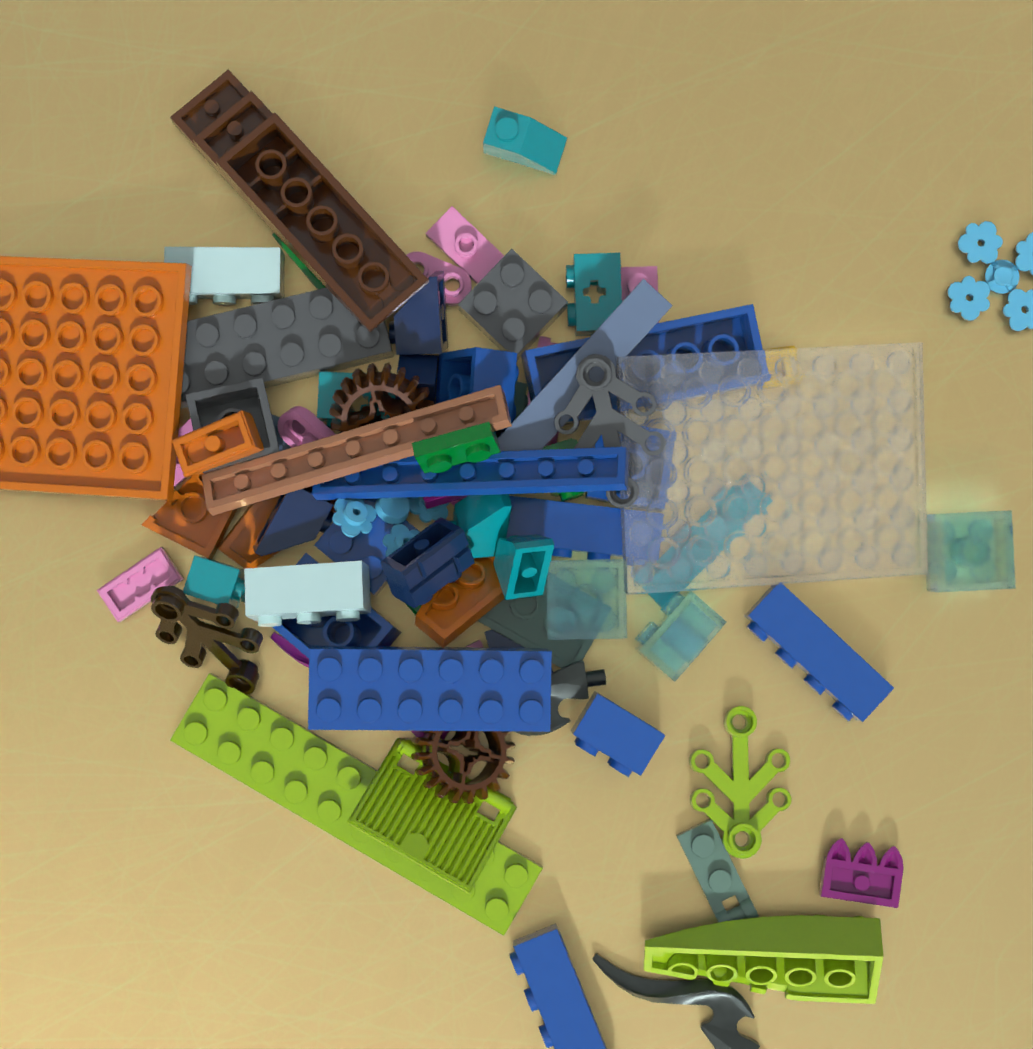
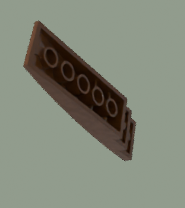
(299, 200)

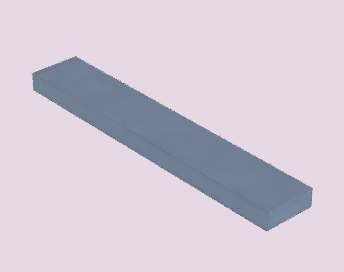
(614, 338)

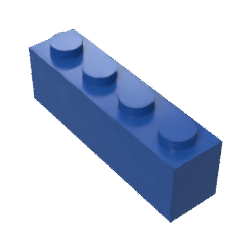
(570, 525)
(819, 652)
(555, 991)

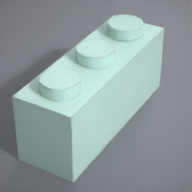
(232, 273)
(307, 592)

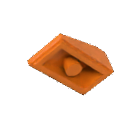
(218, 443)

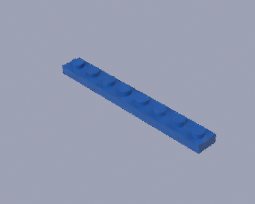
(499, 474)

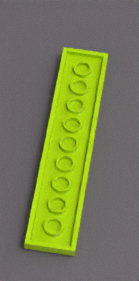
(324, 789)

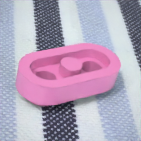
(433, 264)
(295, 434)

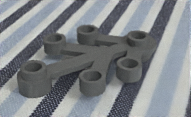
(607, 420)

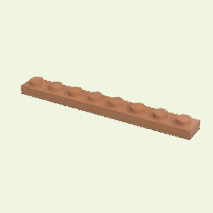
(349, 451)

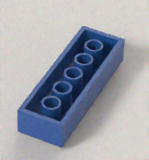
(709, 332)
(429, 688)

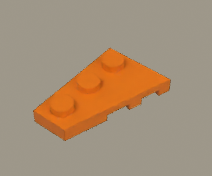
(461, 602)

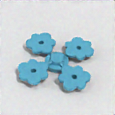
(1000, 277)
(389, 510)

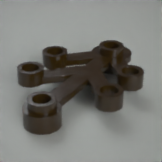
(172, 605)

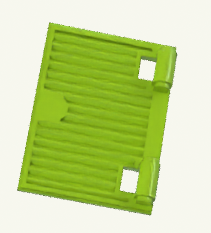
(427, 829)

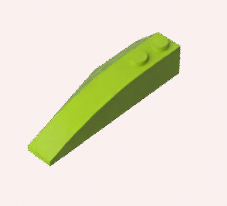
(797, 954)

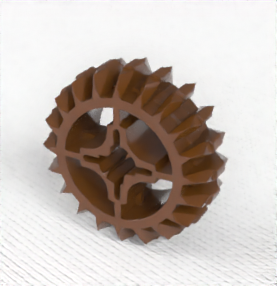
(379, 385)
(462, 765)

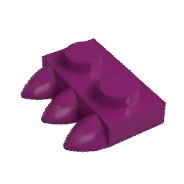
(862, 878)

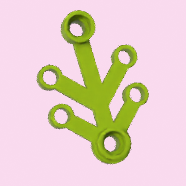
(740, 789)

